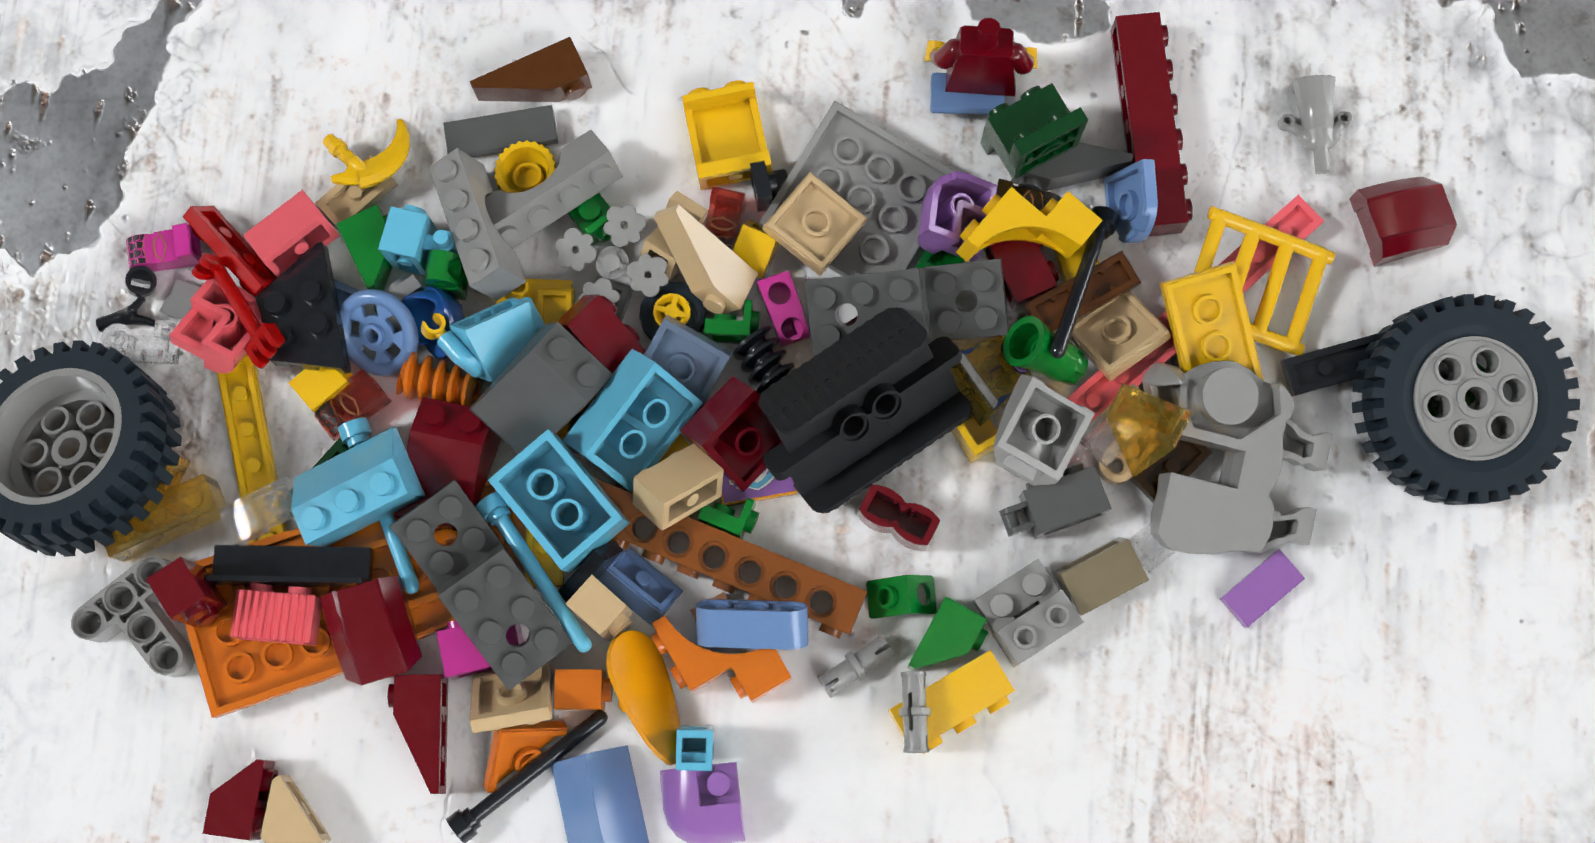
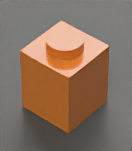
(581, 690)

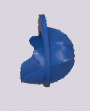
(425, 304)

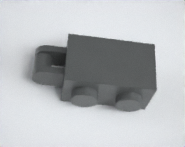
(1057, 506)

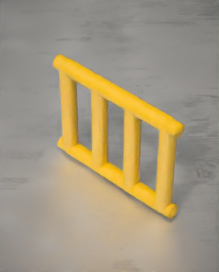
(1286, 246)

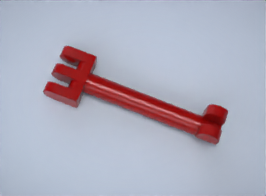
(265, 337)

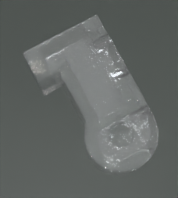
(143, 344)

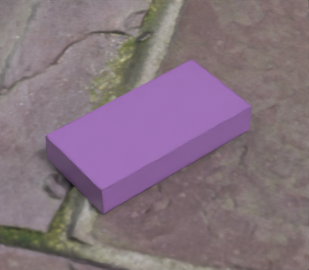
(1262, 588)

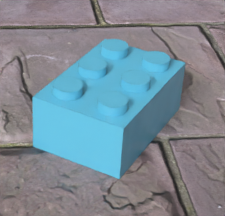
(558, 501)

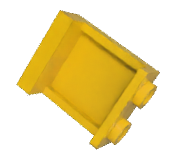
(725, 133)

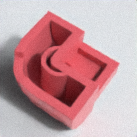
(214, 329)

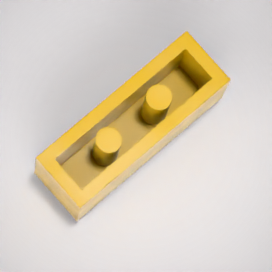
(961, 696)

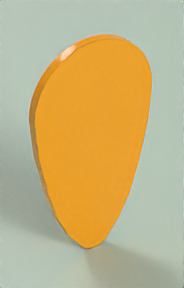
(644, 691)

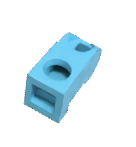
(694, 747)

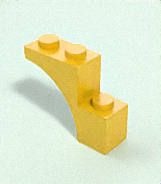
(1059, 225)

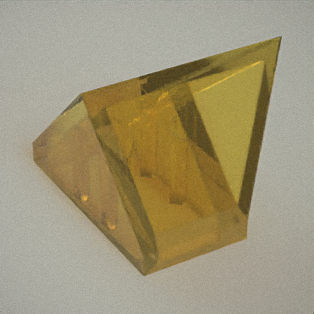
(1145, 426)

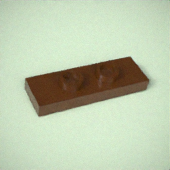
(1109, 281)

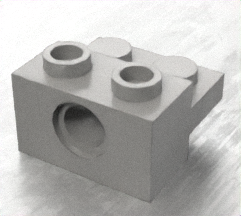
(1037, 627)

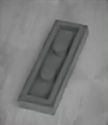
(496, 132)

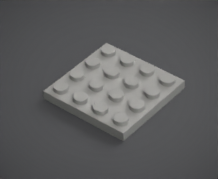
(875, 176)

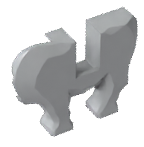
(1252, 425)

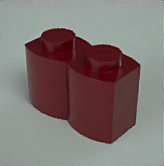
(888, 513)

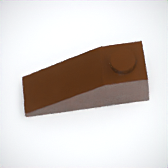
(543, 76)

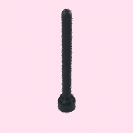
(1082, 279)
(466, 822)

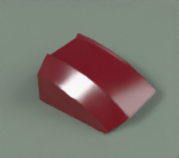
(1403, 218)
(372, 630)

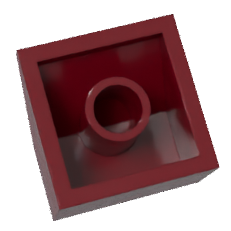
(734, 432)

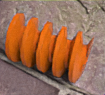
(436, 383)

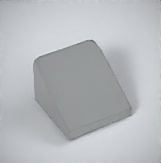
(178, 300)

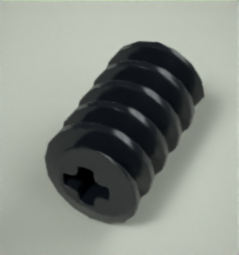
(761, 359)

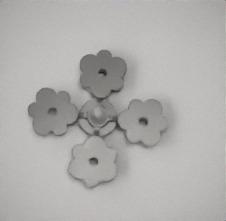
(612, 260)

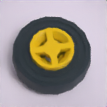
(672, 300)

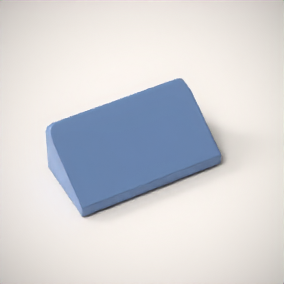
(959, 103)
(640, 586)

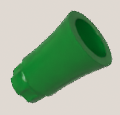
(1029, 347)

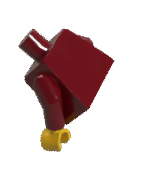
(982, 59)

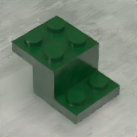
(1032, 130)

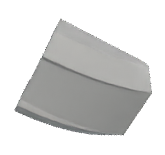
(1039, 432)

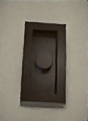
(1181, 460)

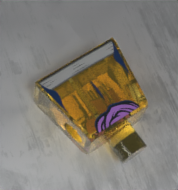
(986, 377)

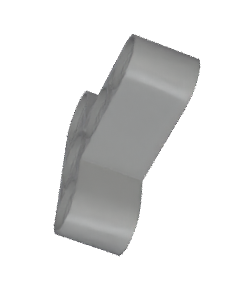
(134, 617)

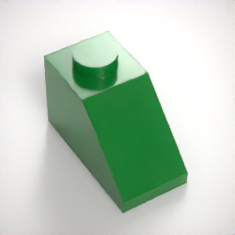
(362, 237)
(949, 636)

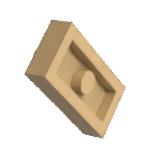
(348, 200)

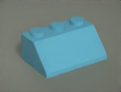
(632, 419)
(354, 489)

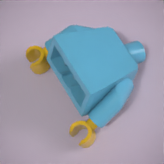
(490, 338)

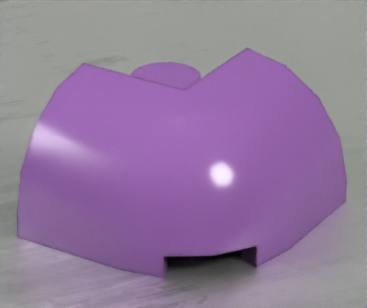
(950, 208)
(703, 804)

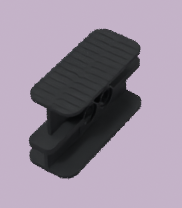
(862, 408)

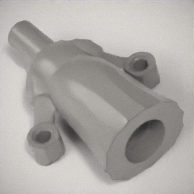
(1316, 111)

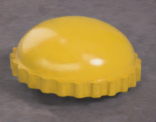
(523, 166)

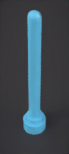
(354, 433)
(497, 513)

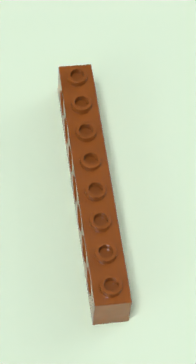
(846, 597)

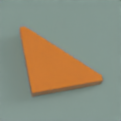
(516, 747)

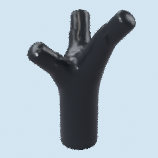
(125, 316)

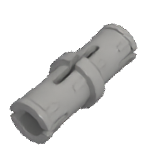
(855, 666)
(914, 712)

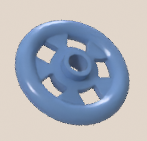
(387, 306)

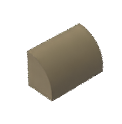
(1101, 575)

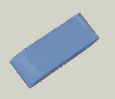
(752, 624)

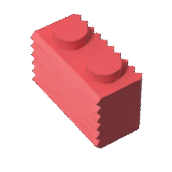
(276, 616)

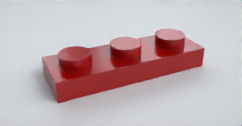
(230, 247)

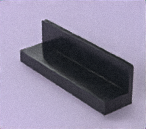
(291, 565)

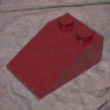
(450, 445)

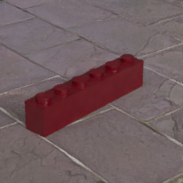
(1150, 112)

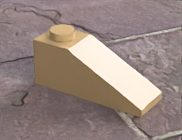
(705, 262)

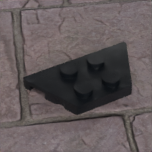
(307, 314)

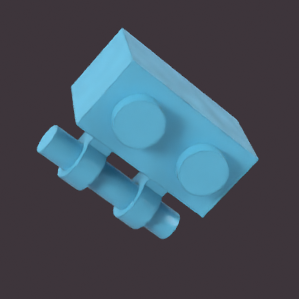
(409, 237)

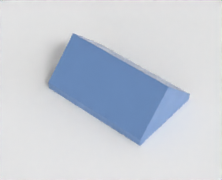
(600, 798)

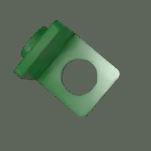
(899, 596)

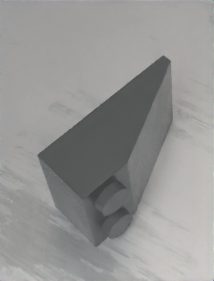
(541, 388)

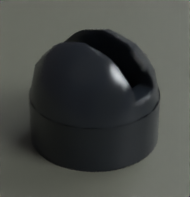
(141, 275)

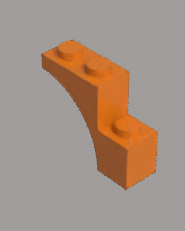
(695, 667)

